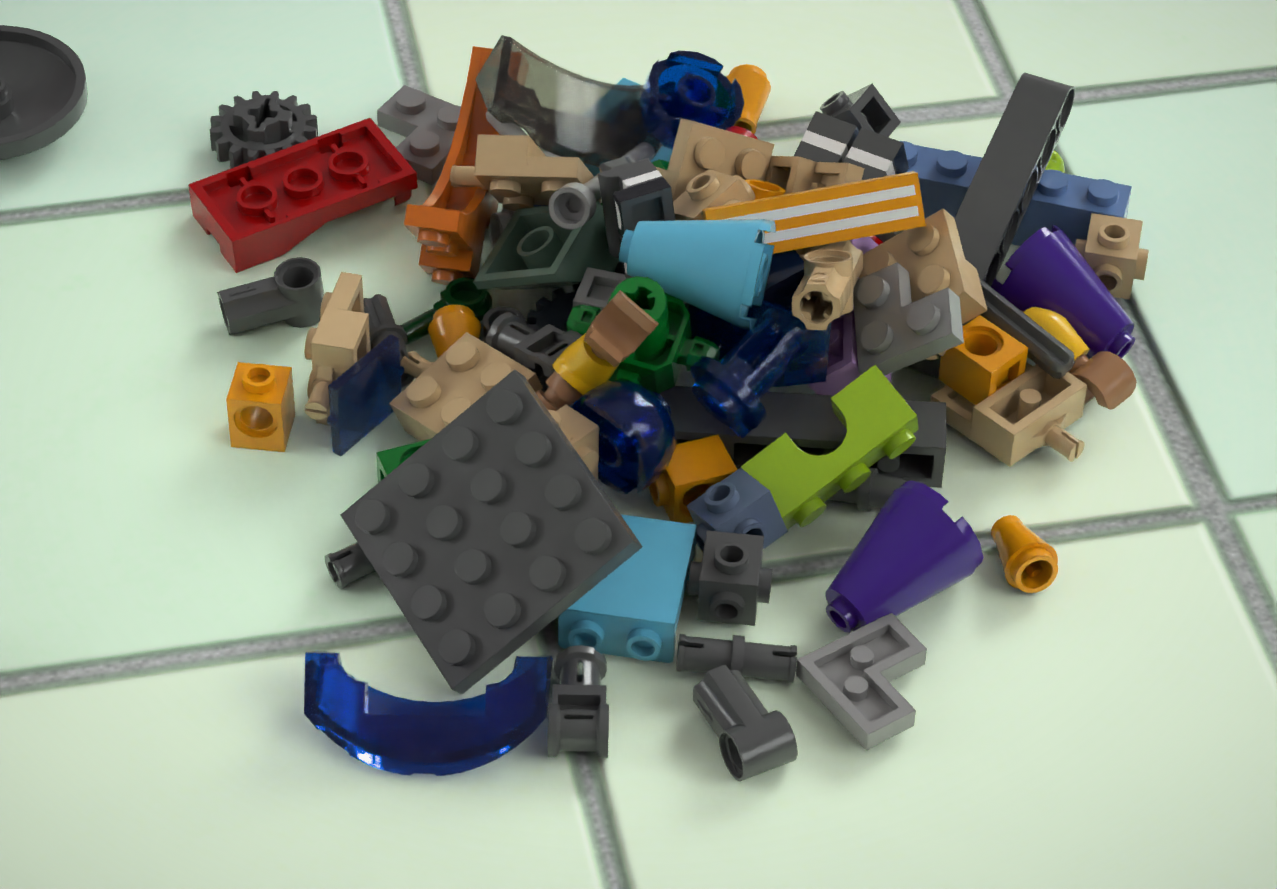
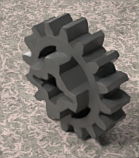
(260, 127)

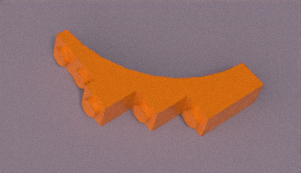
(452, 218)

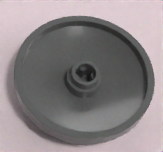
(39, 90)

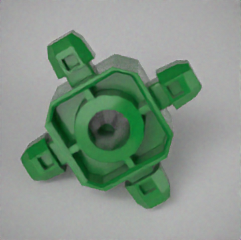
(666, 349)

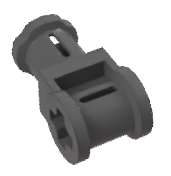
(529, 347)
(578, 707)

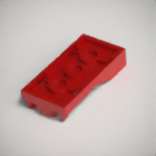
(289, 194)

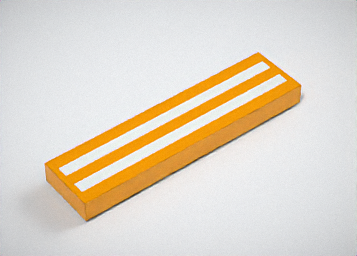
(834, 212)

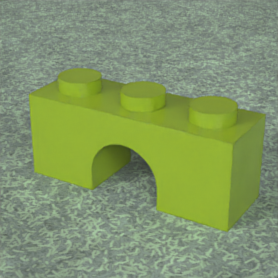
(876, 426)

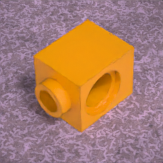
(983, 361)
(261, 407)
(690, 473)

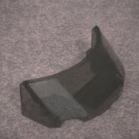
(561, 108)

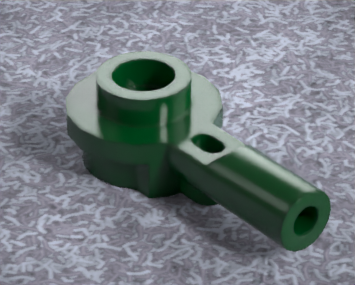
(457, 292)

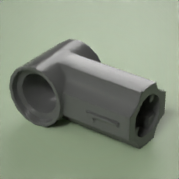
(288, 296)
(747, 734)

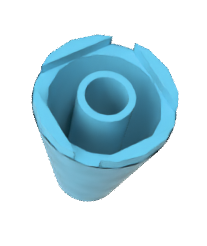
(704, 262)

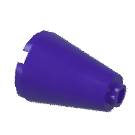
(1056, 277)
(902, 559)

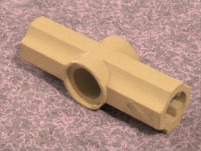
(827, 284)

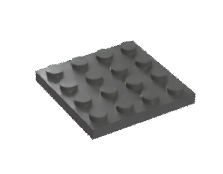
(489, 532)

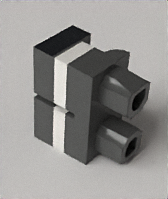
(840, 142)
(631, 195)

